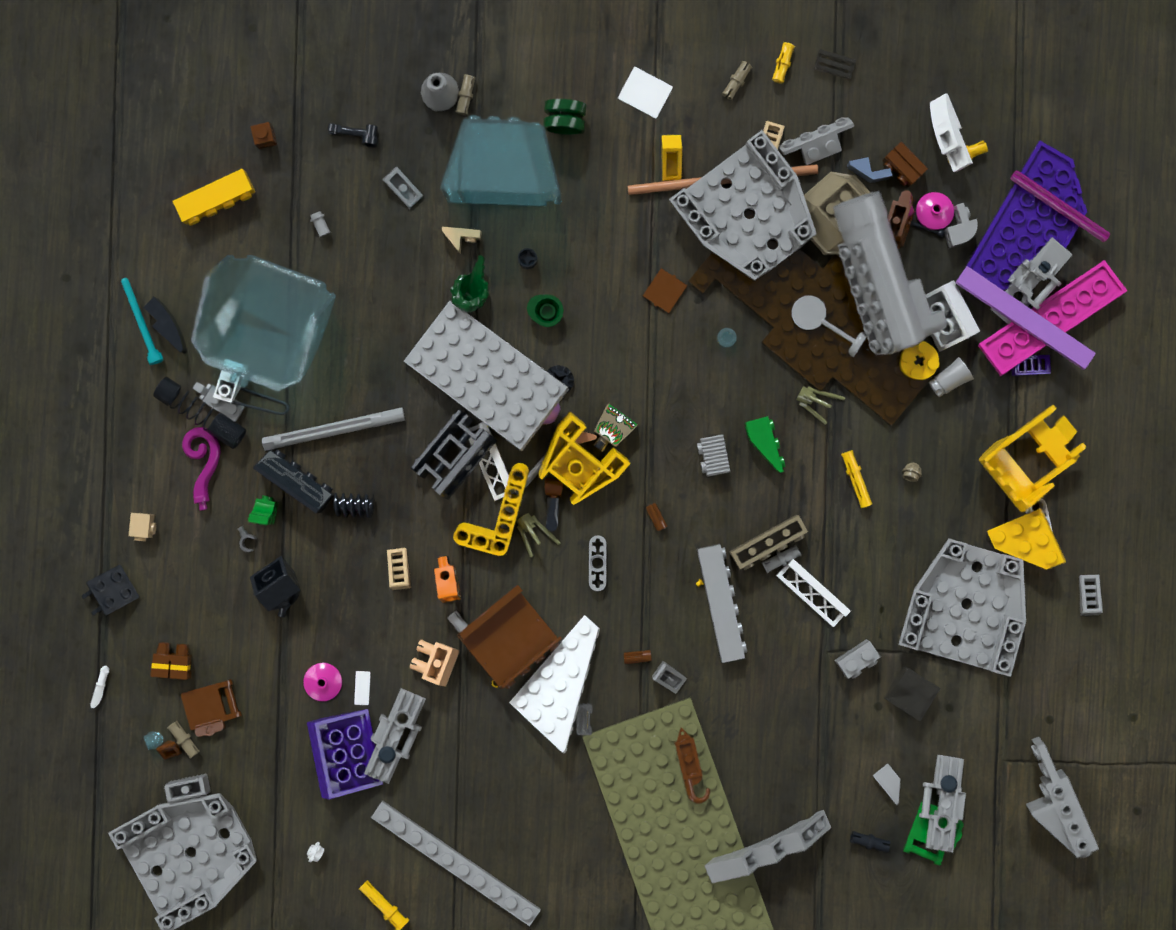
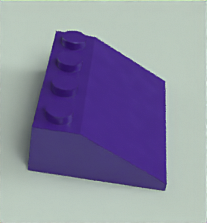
(342, 753)

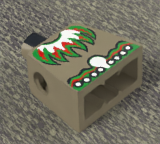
(612, 428)

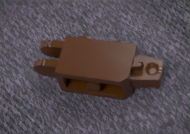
(900, 217)

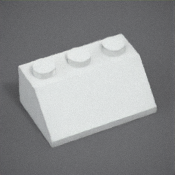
(958, 316)

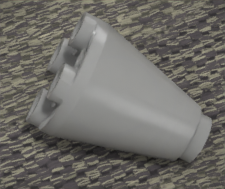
(439, 97)

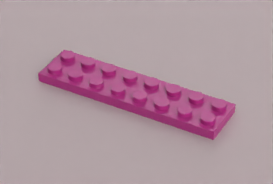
(1063, 309)

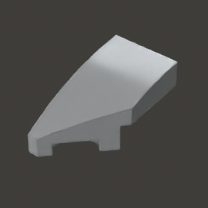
(889, 782)

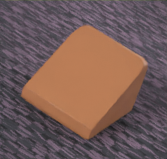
(585, 437)

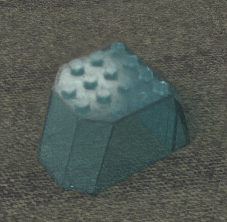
(501, 164)

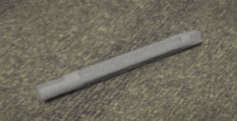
(332, 429)

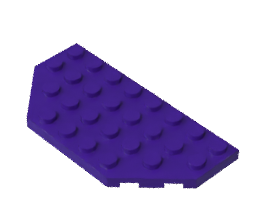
(1025, 221)

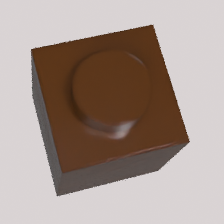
(263, 135)

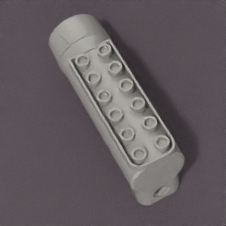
(889, 305)

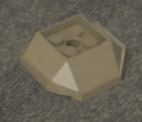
(820, 201)

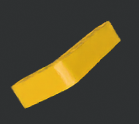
(504, 517)

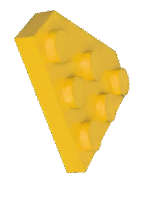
(1029, 540)

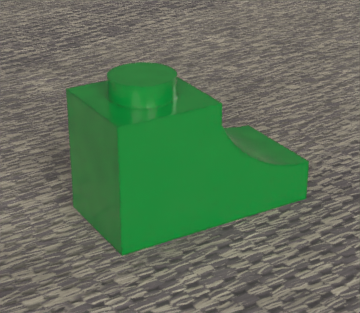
(264, 511)

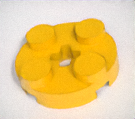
(930, 362)

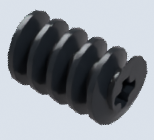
(353, 505)

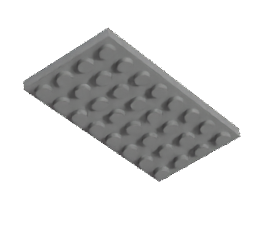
(486, 375)

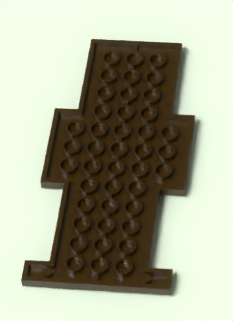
(817, 352)

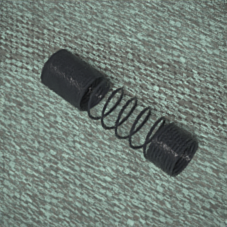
(222, 427)

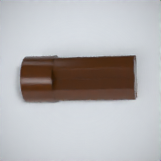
(656, 516)
(637, 656)

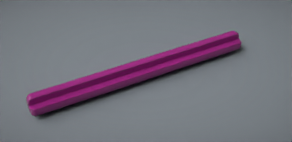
(1060, 206)

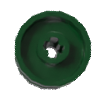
(564, 116)

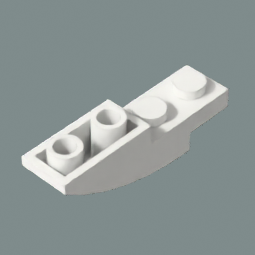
(947, 133)

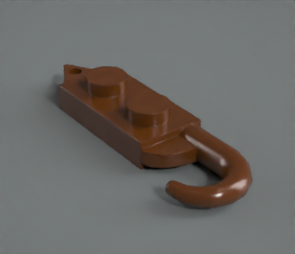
(690, 765)

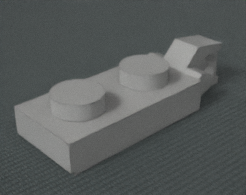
(230, 410)

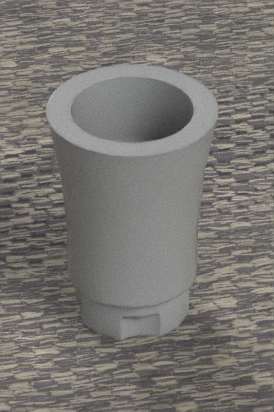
(951, 378)

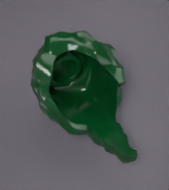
(471, 290)

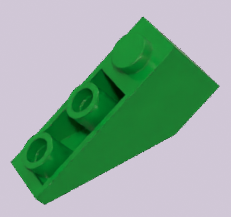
(762, 438)

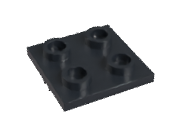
(111, 590)

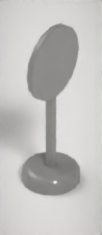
(810, 313)

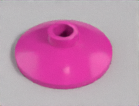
(930, 218)
(332, 680)

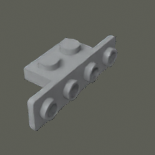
(818, 143)

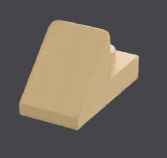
(456, 235)

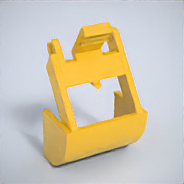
(1051, 441)

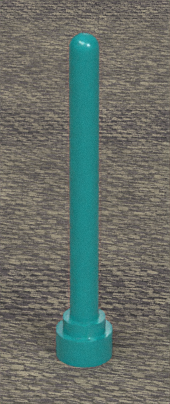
(154, 356)

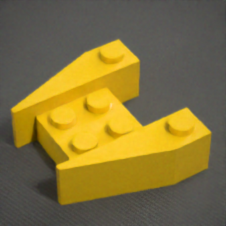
(576, 465)

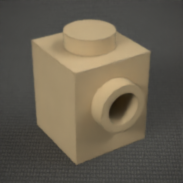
(142, 526)

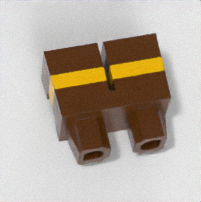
(171, 664)

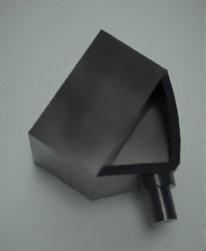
(276, 586)

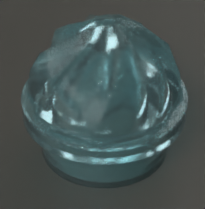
(153, 740)

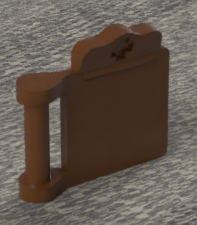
(206, 709)

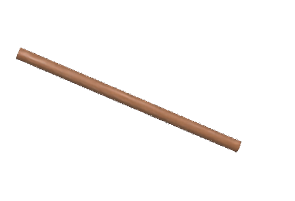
(685, 183)

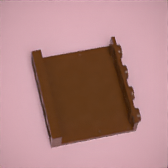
(508, 638)

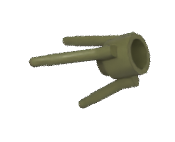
(807, 396)
(526, 523)

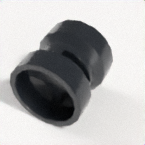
(530, 258)

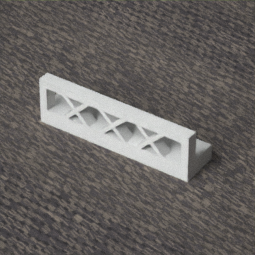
(498, 462)
(813, 583)

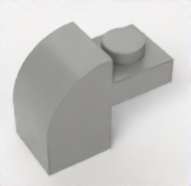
(964, 230)

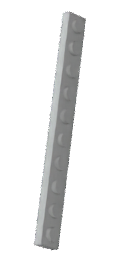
(456, 863)

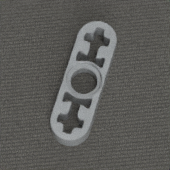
(591, 568)

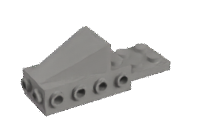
(1059, 807)

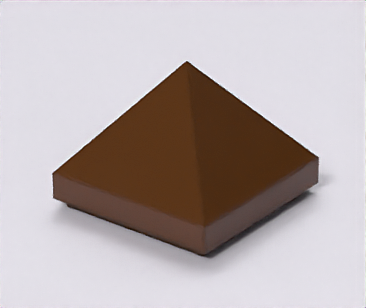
(168, 750)

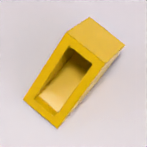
(671, 157)

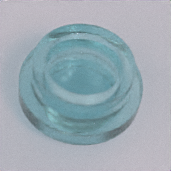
(726, 337)

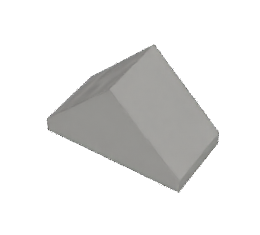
(669, 677)

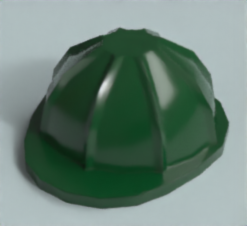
(545, 310)

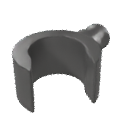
(244, 535)

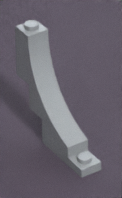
(770, 850)

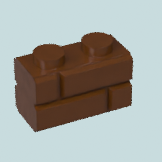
(904, 164)

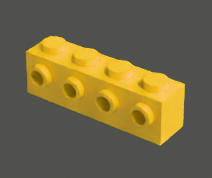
(214, 196)

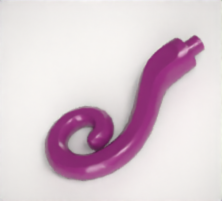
(200, 490)

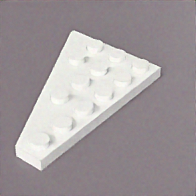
(554, 690)

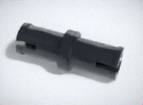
(870, 841)

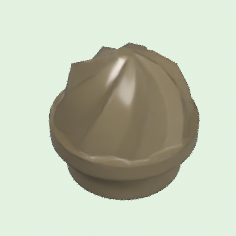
(912, 472)

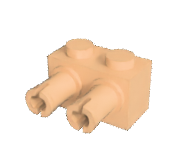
(439, 664)

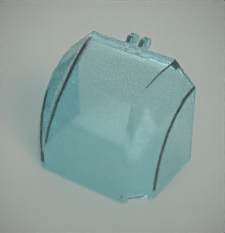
(261, 321)

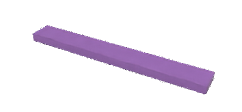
(1025, 318)

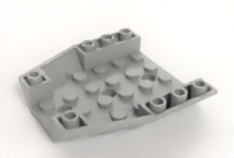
(759, 183)
(987, 629)
(187, 883)

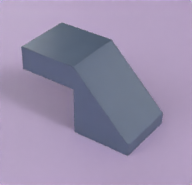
(862, 168)

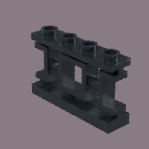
(463, 463)

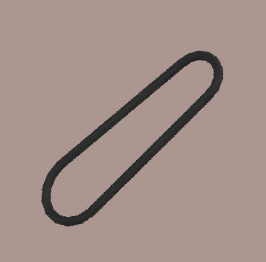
(262, 409)

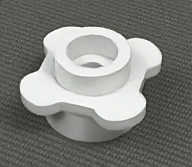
(315, 852)

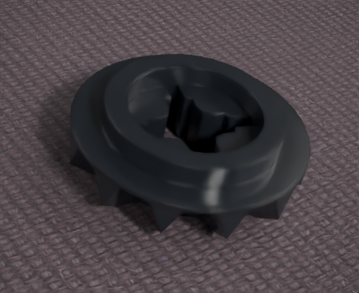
(562, 371)

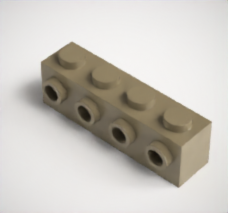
(767, 542)

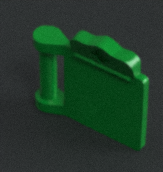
(919, 832)

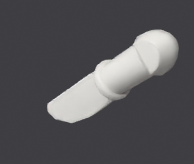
(98, 692)

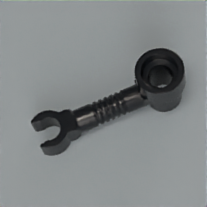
(369, 134)

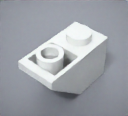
(226, 390)

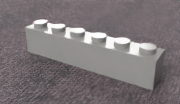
(721, 603)

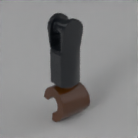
(553, 488)

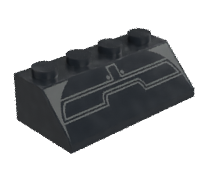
(295, 481)

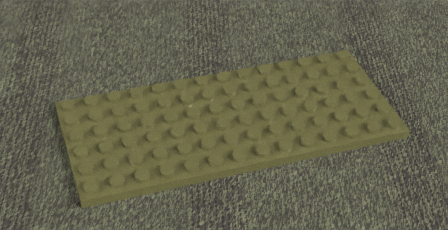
(665, 832)

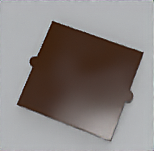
(664, 290)

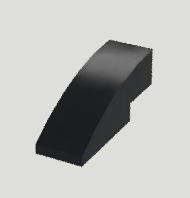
(166, 324)

